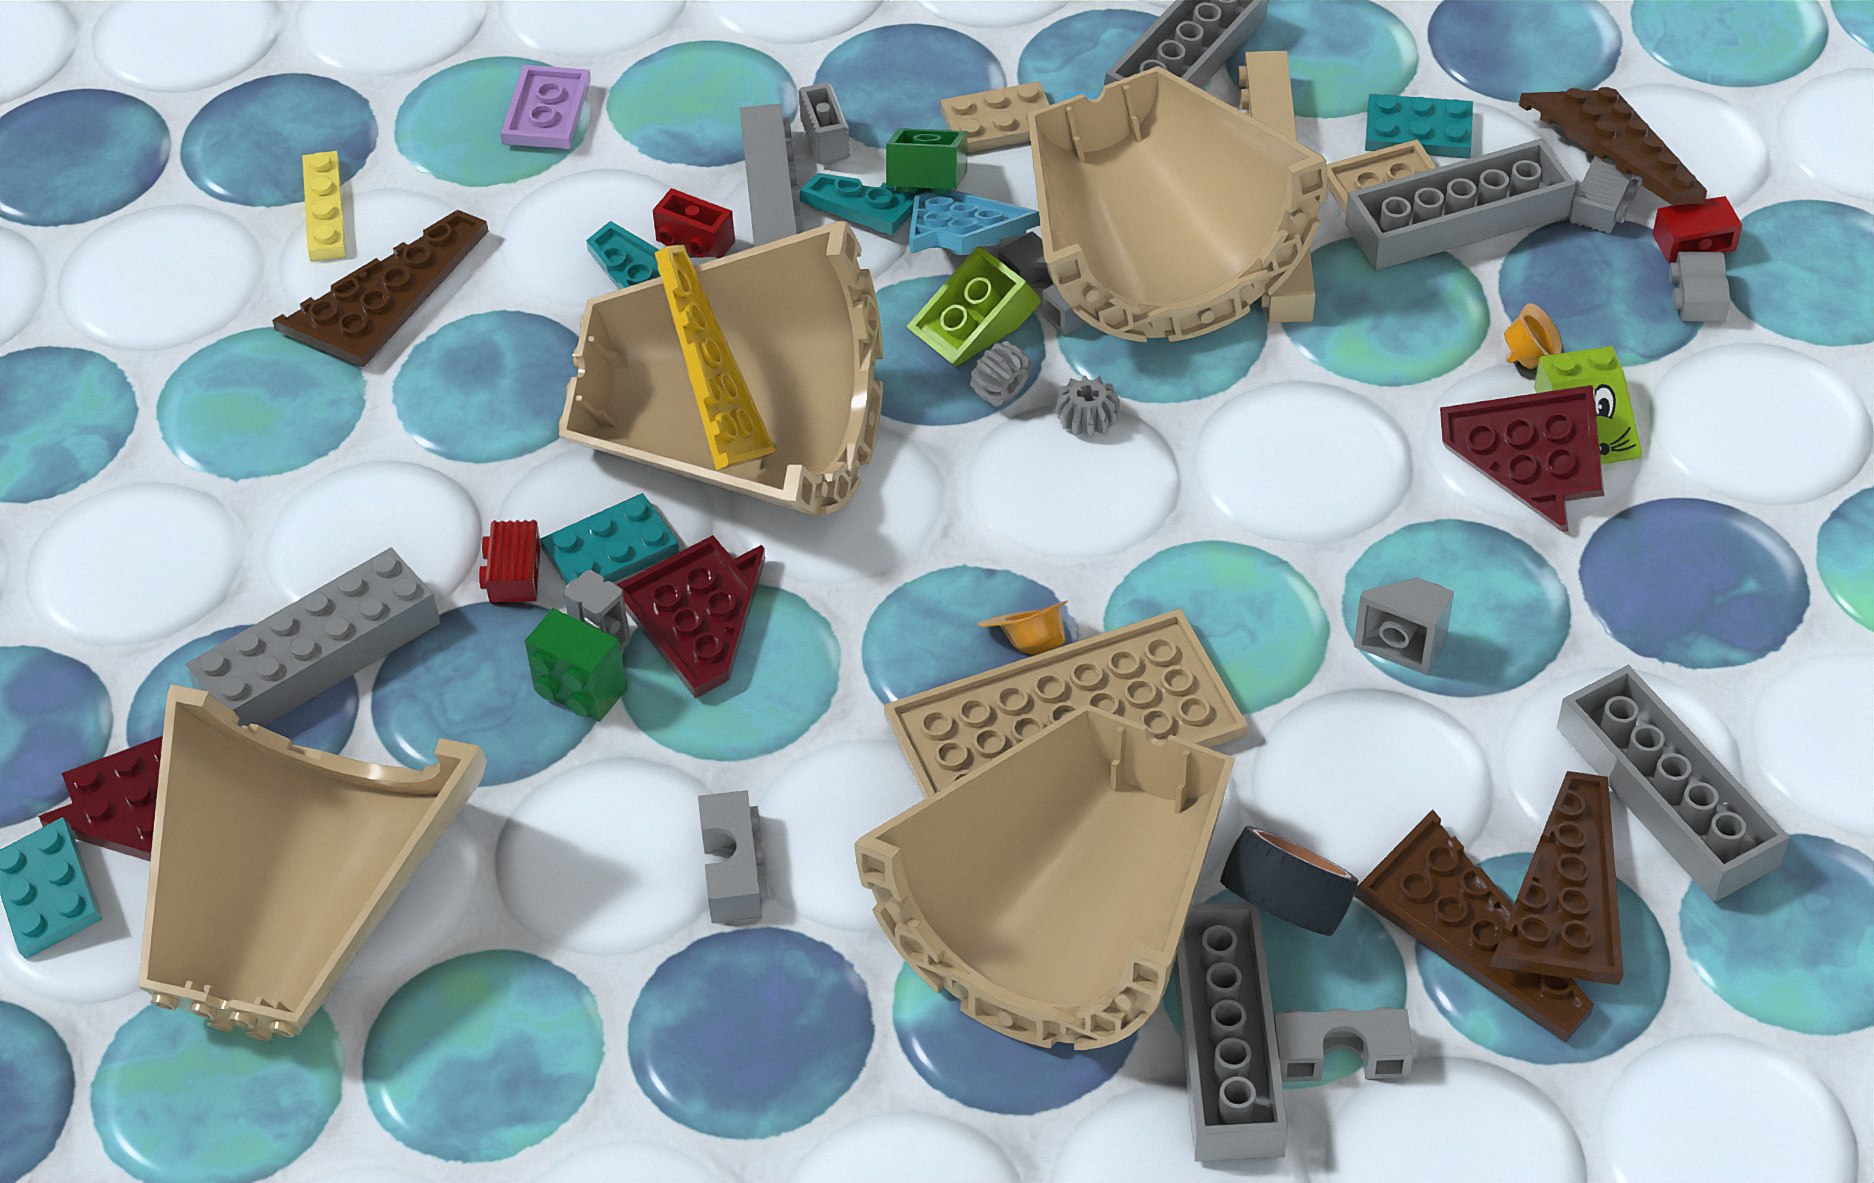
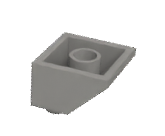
(1405, 622)

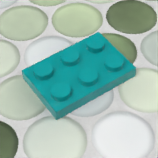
(1438, 124)
(611, 542)
(46, 888)

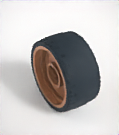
(1289, 881)

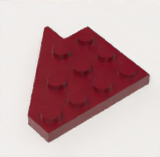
(1532, 447)
(696, 609)
(114, 800)

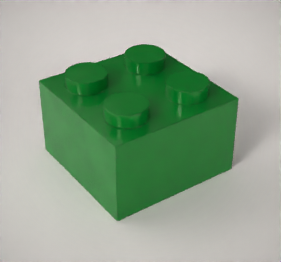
(926, 159)
(576, 665)

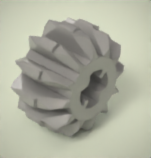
(1001, 373)
(1087, 406)

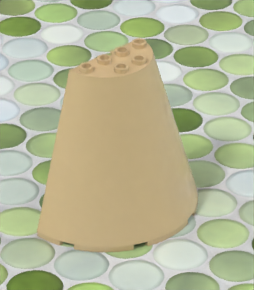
(1169, 206)
(803, 340)
(277, 863)
(1053, 877)

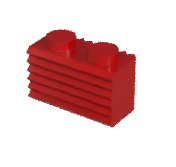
(511, 561)

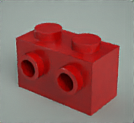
(695, 223)
(1697, 228)

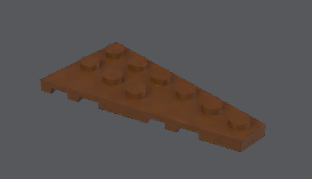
(1612, 128)
(382, 295)
(1568, 900)
(1461, 914)

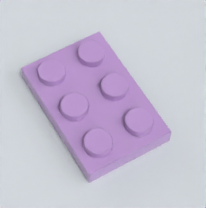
(546, 107)

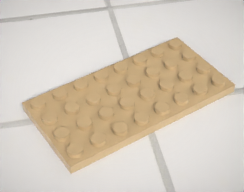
(1139, 672)

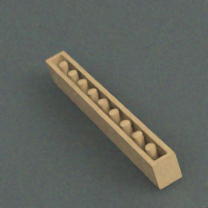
(1270, 101)

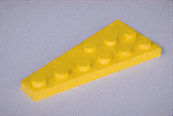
(724, 401)

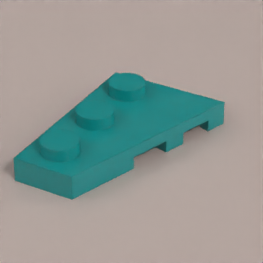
(874, 207)

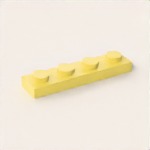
(323, 206)

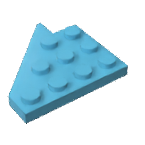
(965, 221)

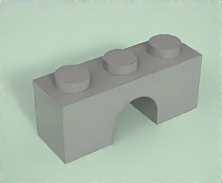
(1027, 260)
(734, 883)
(1376, 1036)

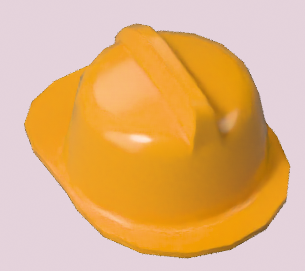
(1531, 337)
(1032, 630)

